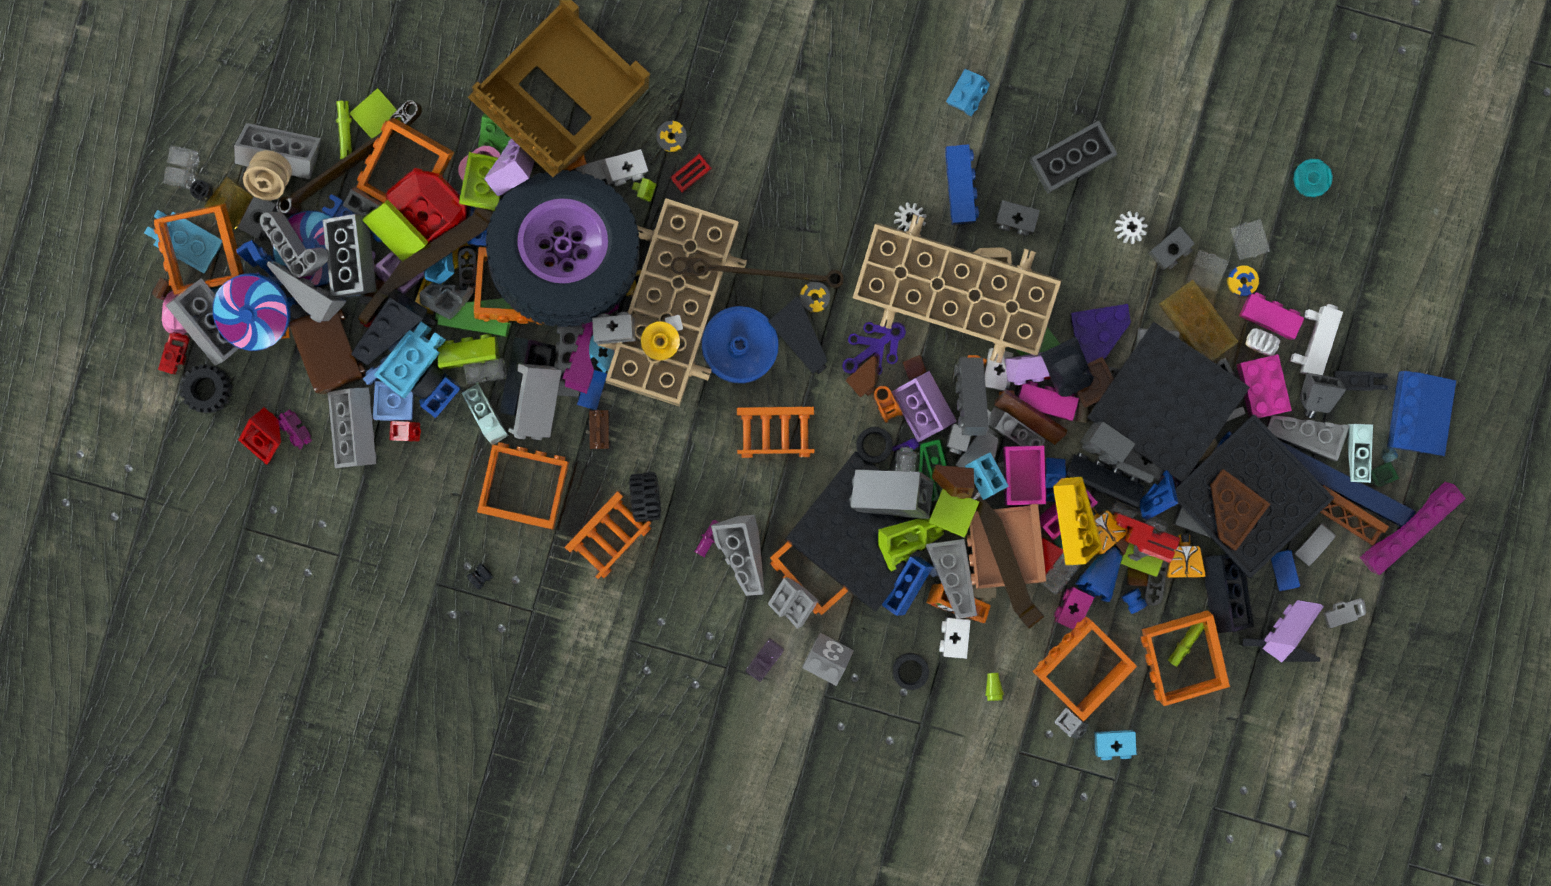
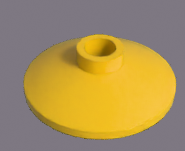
(657, 331)

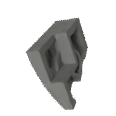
(444, 299)

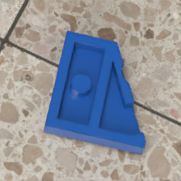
(1159, 497)

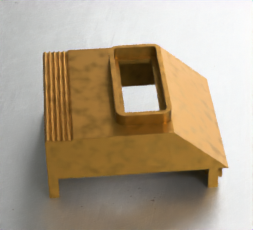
(578, 65)

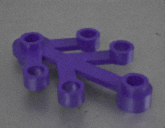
(876, 345)

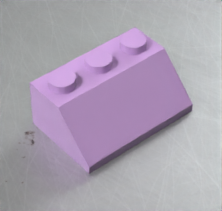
(1025, 368)
(923, 406)
(1291, 628)

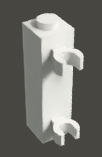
(1321, 339)

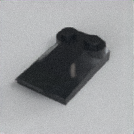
(1067, 367)

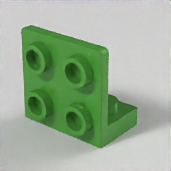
(492, 135)

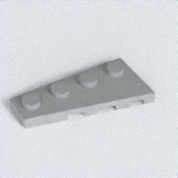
(1316, 437)
(954, 573)

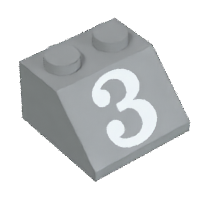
(828, 659)

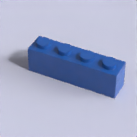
(961, 185)

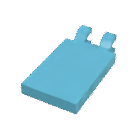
(190, 242)
(409, 360)

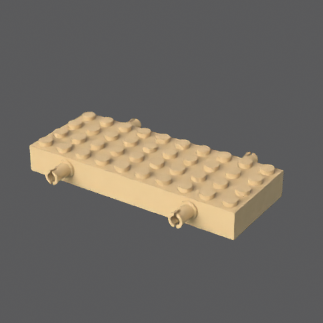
(957, 289)
(663, 294)

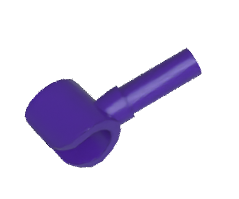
(912, 443)

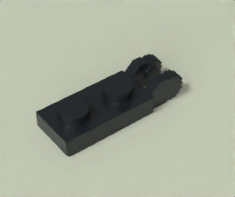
(1360, 380)

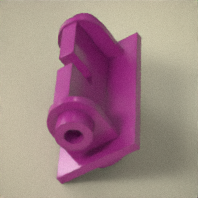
(297, 436)

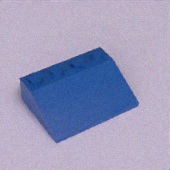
(1421, 413)

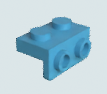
(968, 92)
(441, 270)

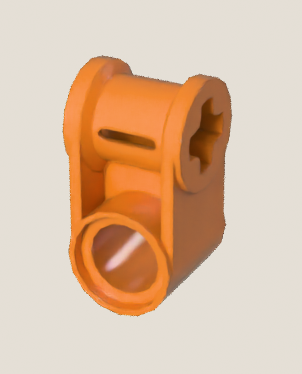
(887, 404)

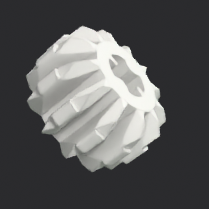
(909, 211)
(1135, 234)
(1262, 342)

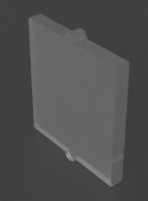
(1250, 239)
(1207, 270)

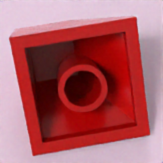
(262, 435)

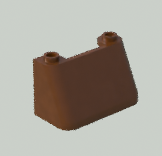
(326, 352)

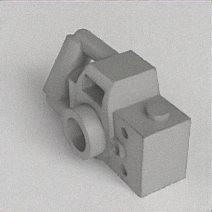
(1345, 613)

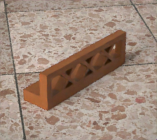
(1358, 513)

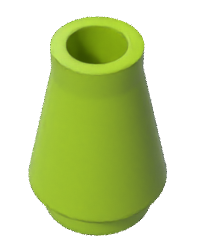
(994, 688)

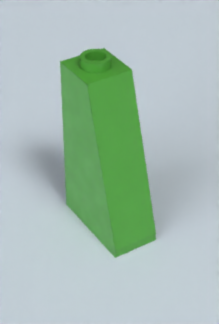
(466, 321)

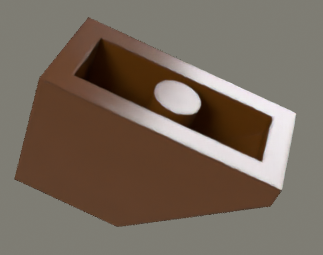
(865, 377)
(955, 480)

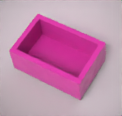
(1267, 386)
(1024, 475)

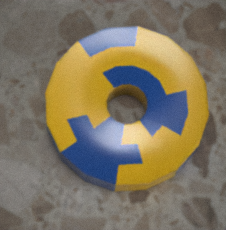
(1237, 287)

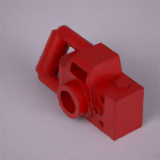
(173, 353)

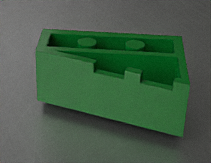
(932, 454)

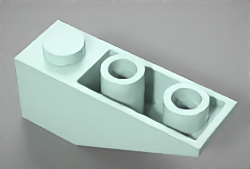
(485, 414)
(1360, 452)

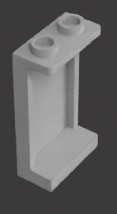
(536, 401)

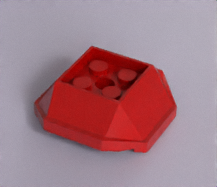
(431, 194)

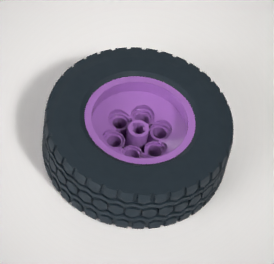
(576, 207)

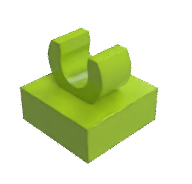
(645, 189)

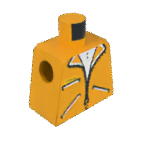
(1108, 530)
(1186, 560)

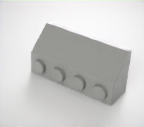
(297, 148)
(195, 313)
(352, 427)

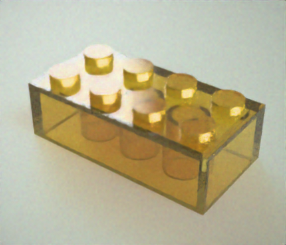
(1198, 321)

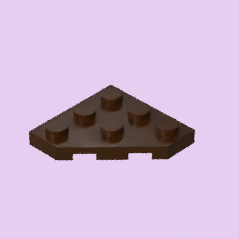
(1235, 509)

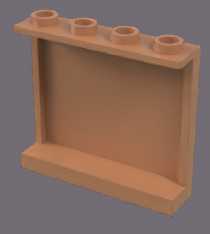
(1024, 534)

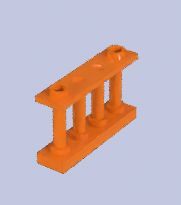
(766, 414)
(589, 530)

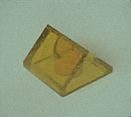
(236, 200)

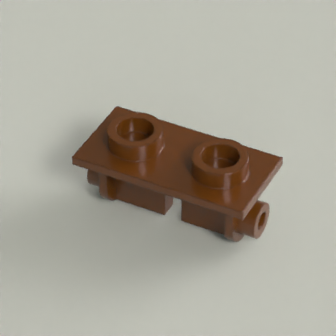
(599, 429)

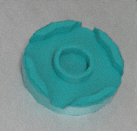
(1312, 178)

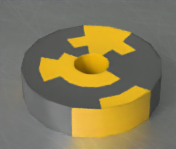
(668, 144)
(815, 288)

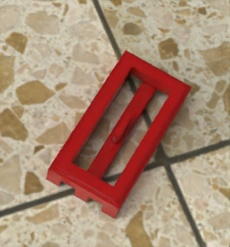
(696, 178)

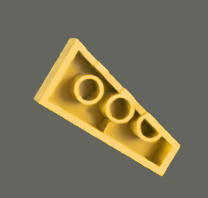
(1076, 521)

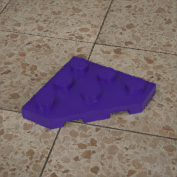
(1099, 329)

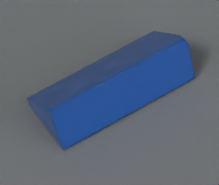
(594, 392)
(1285, 570)

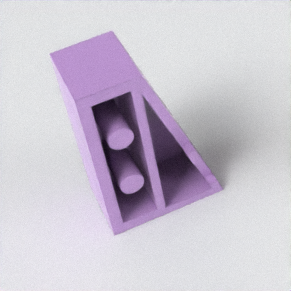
(510, 169)

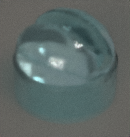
(1390, 456)

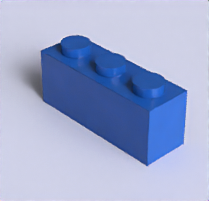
(907, 585)

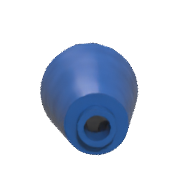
(1101, 575)

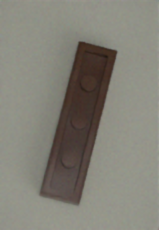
(1030, 417)

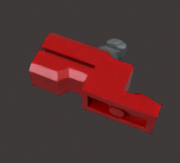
(1146, 541)

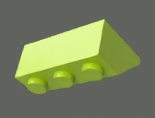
(468, 351)

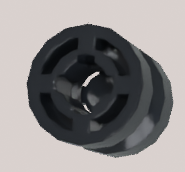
(205, 190)
(480, 576)

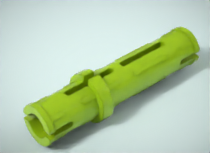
(344, 128)
(1185, 644)

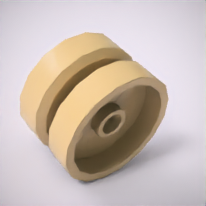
(267, 175)

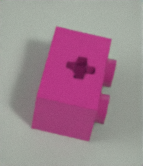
(1083, 603)

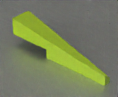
(904, 539)

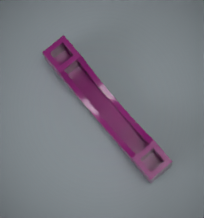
(581, 369)
(1435, 509)

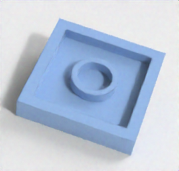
(390, 405)

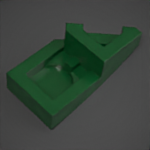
(1383, 474)

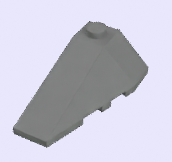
(313, 300)
(741, 547)

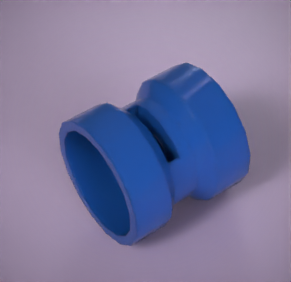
(1134, 601)

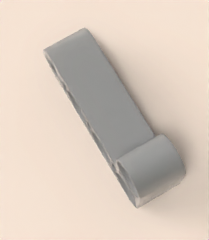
(289, 246)

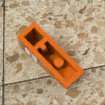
(939, 599)

